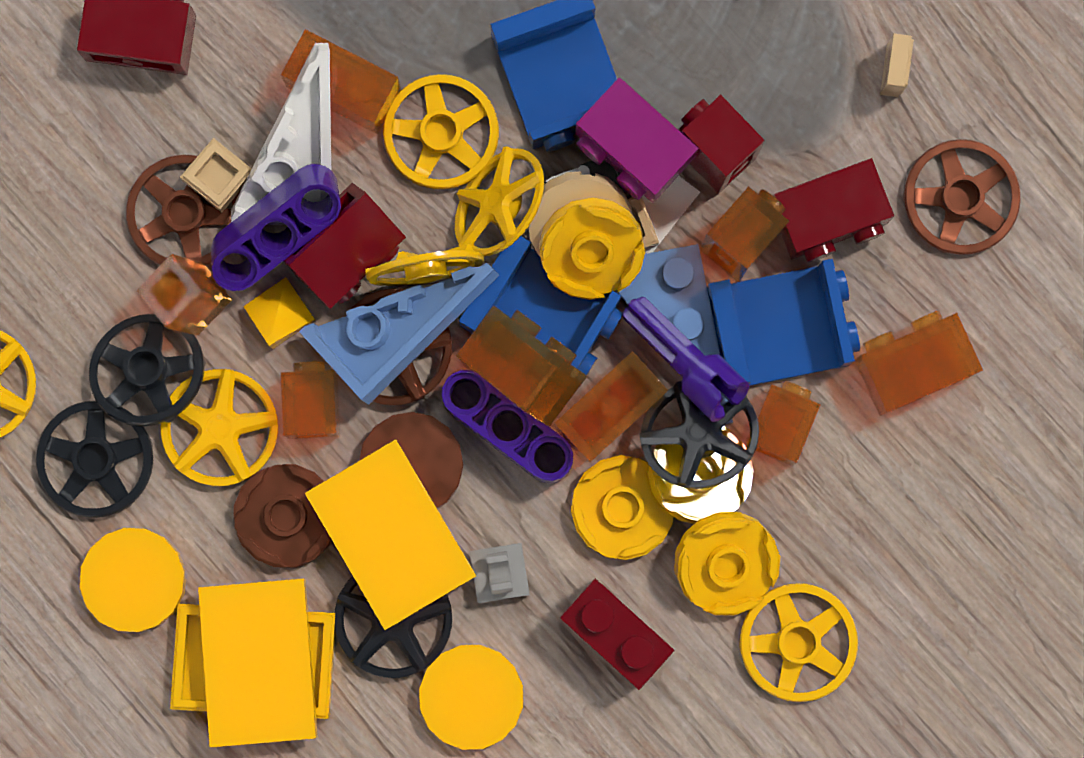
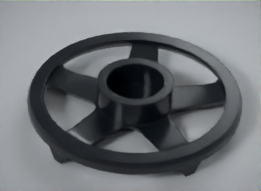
(146, 371)
(698, 439)
(93, 461)
(400, 633)

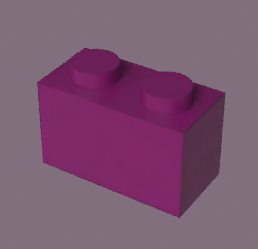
(634, 142)

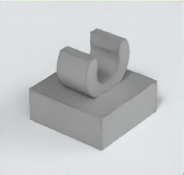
(499, 573)

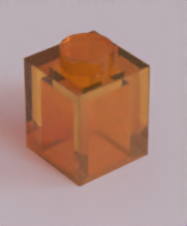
(184, 295)
(310, 401)
(785, 421)

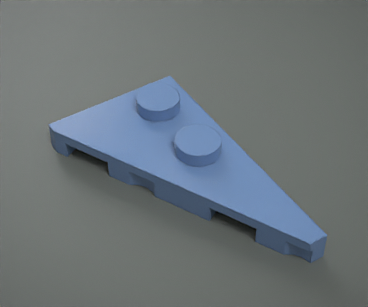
(678, 289)
(383, 339)

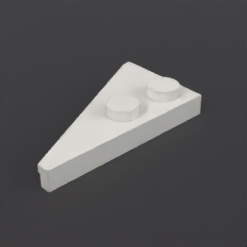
(298, 136)

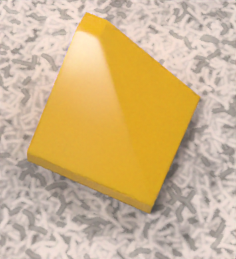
(279, 313)

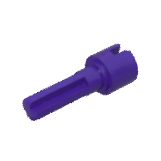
(702, 375)

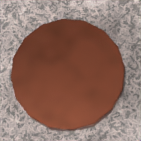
(429, 448)
(277, 518)

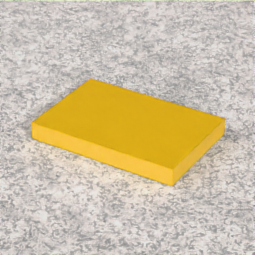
(390, 534)
(257, 662)
(188, 666)

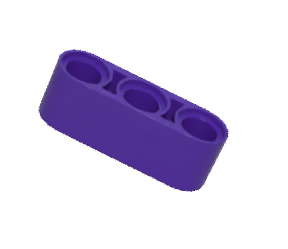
(268, 249)
(491, 406)

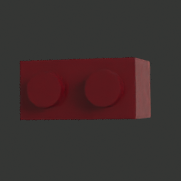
(138, 34)
(724, 141)
(834, 210)
(340, 253)
(617, 634)

